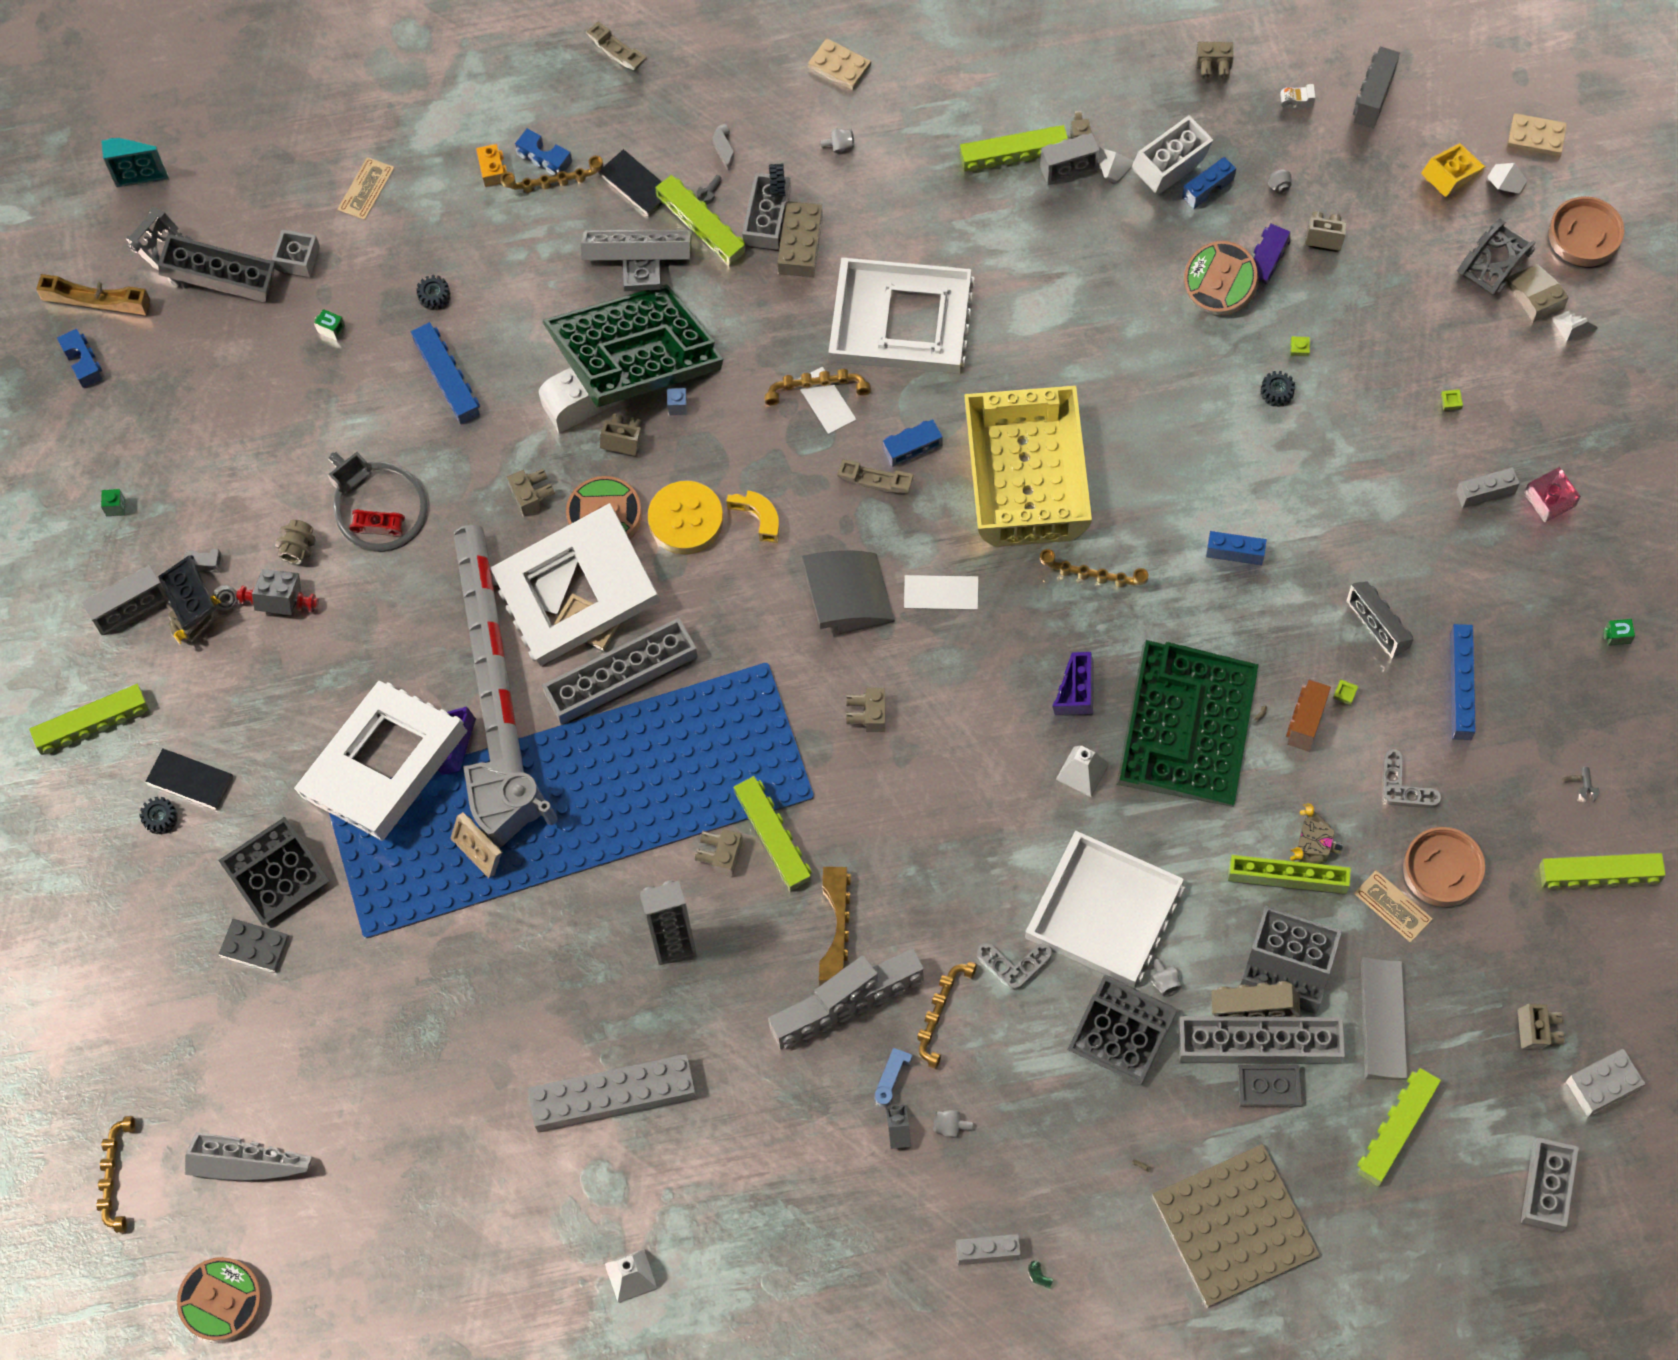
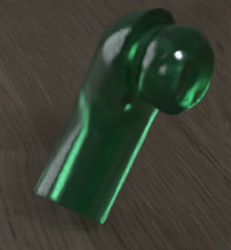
(1037, 1276)

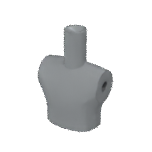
(840, 140)
(1165, 979)
(949, 1123)

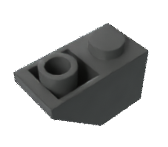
(898, 1126)

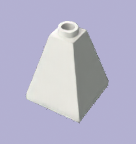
(1082, 770)
(631, 1276)

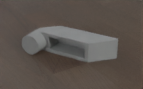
(722, 145)

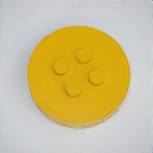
(685, 517)

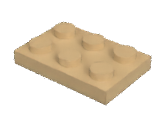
(839, 64)
(1537, 134)
(576, 604)
(476, 845)

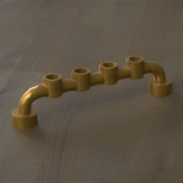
(595, 164)
(824, 379)
(1140, 575)
(939, 1001)
(108, 1165)

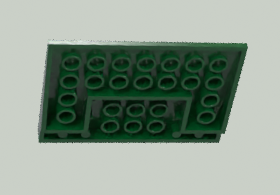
(634, 345)
(1188, 723)

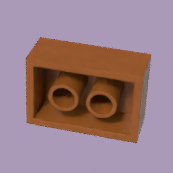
(1307, 715)

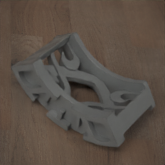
(162, 223)
(1513, 243)

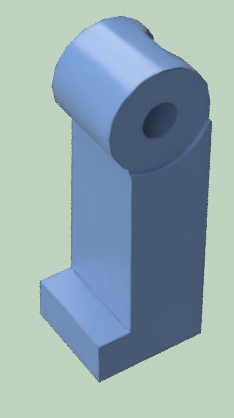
(891, 1073)

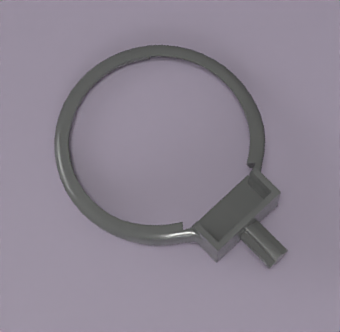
(353, 471)

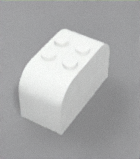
(1172, 155)
(568, 401)

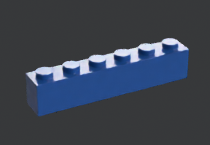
(445, 373)
(1462, 682)

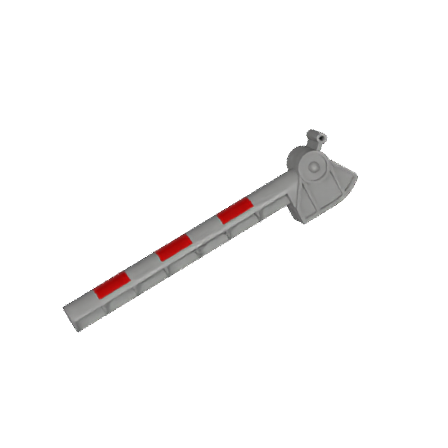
(498, 791)

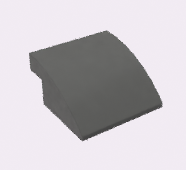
(847, 590)
(273, 870)
(1292, 952)
(1122, 1029)

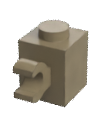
(1079, 125)

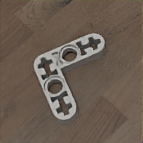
(1396, 786)
(1011, 971)

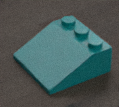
(132, 162)

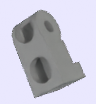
(206, 562)

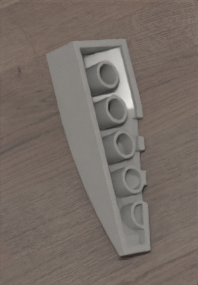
(234, 1160)

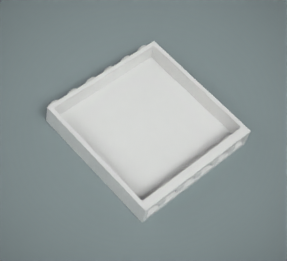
(1105, 909)

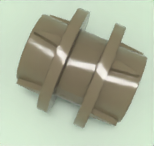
(295, 541)

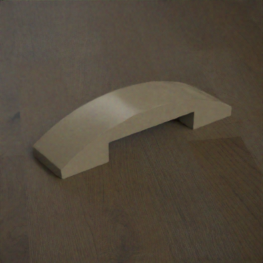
(615, 48)
(873, 478)

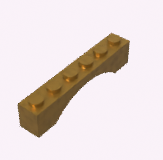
(125, 299)
(835, 888)

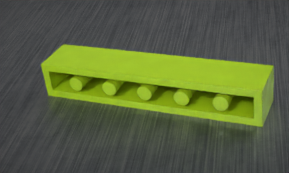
(1009, 148)
(700, 219)
(89, 719)
(772, 834)
(1602, 870)
(1289, 874)
(1399, 1126)

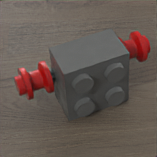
(277, 593)

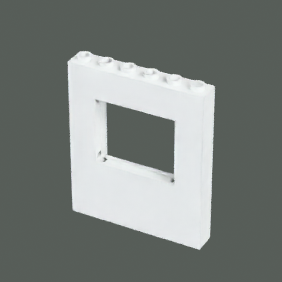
(864, 307)
(609, 567)
(362, 794)

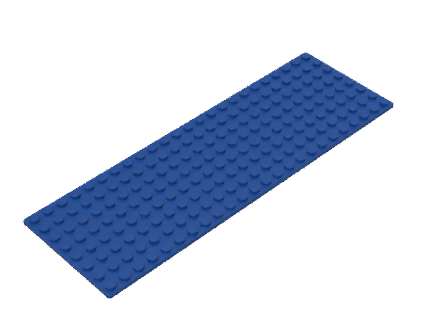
(616, 789)

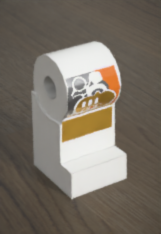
(1298, 97)

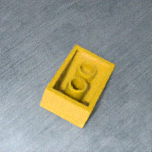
(1452, 169)

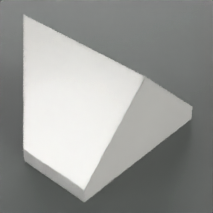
(1113, 164)
(1507, 178)
(1572, 326)

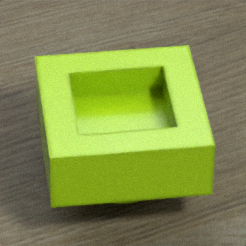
(1300, 346)
(1451, 400)
(1345, 692)

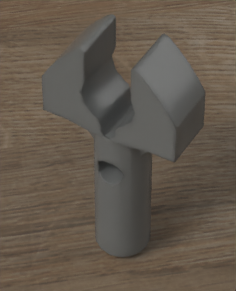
(708, 191)
(1587, 786)

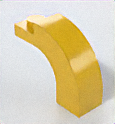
(762, 509)

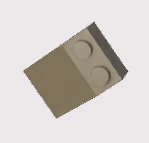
(1537, 292)

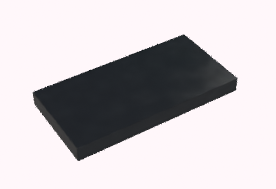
(632, 181)
(187, 593)
(189, 778)

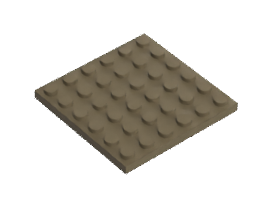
(1235, 1225)

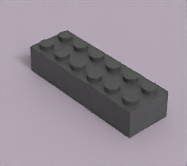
(216, 268)

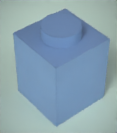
(677, 401)

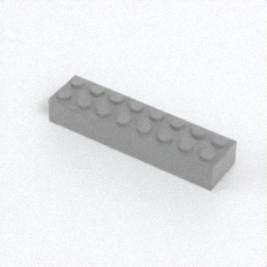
(620, 671)
(668, 921)
(810, 1016)
(1261, 1039)
(611, 1093)

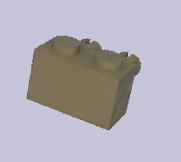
(1214, 56)
(1325, 232)
(619, 436)
(524, 494)
(874, 714)
(727, 851)
(1535, 1028)

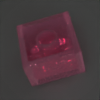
(1552, 494)

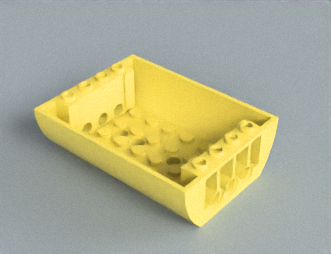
(1054, 469)

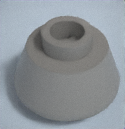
(1280, 181)
(227, 597)

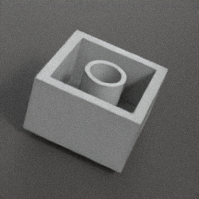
(296, 253)

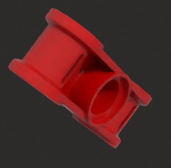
(389, 523)

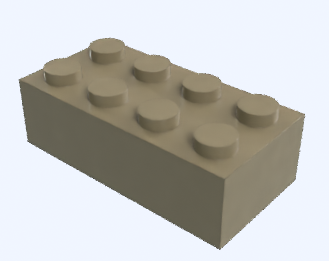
(800, 239)
(1256, 1001)

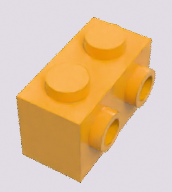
(490, 164)

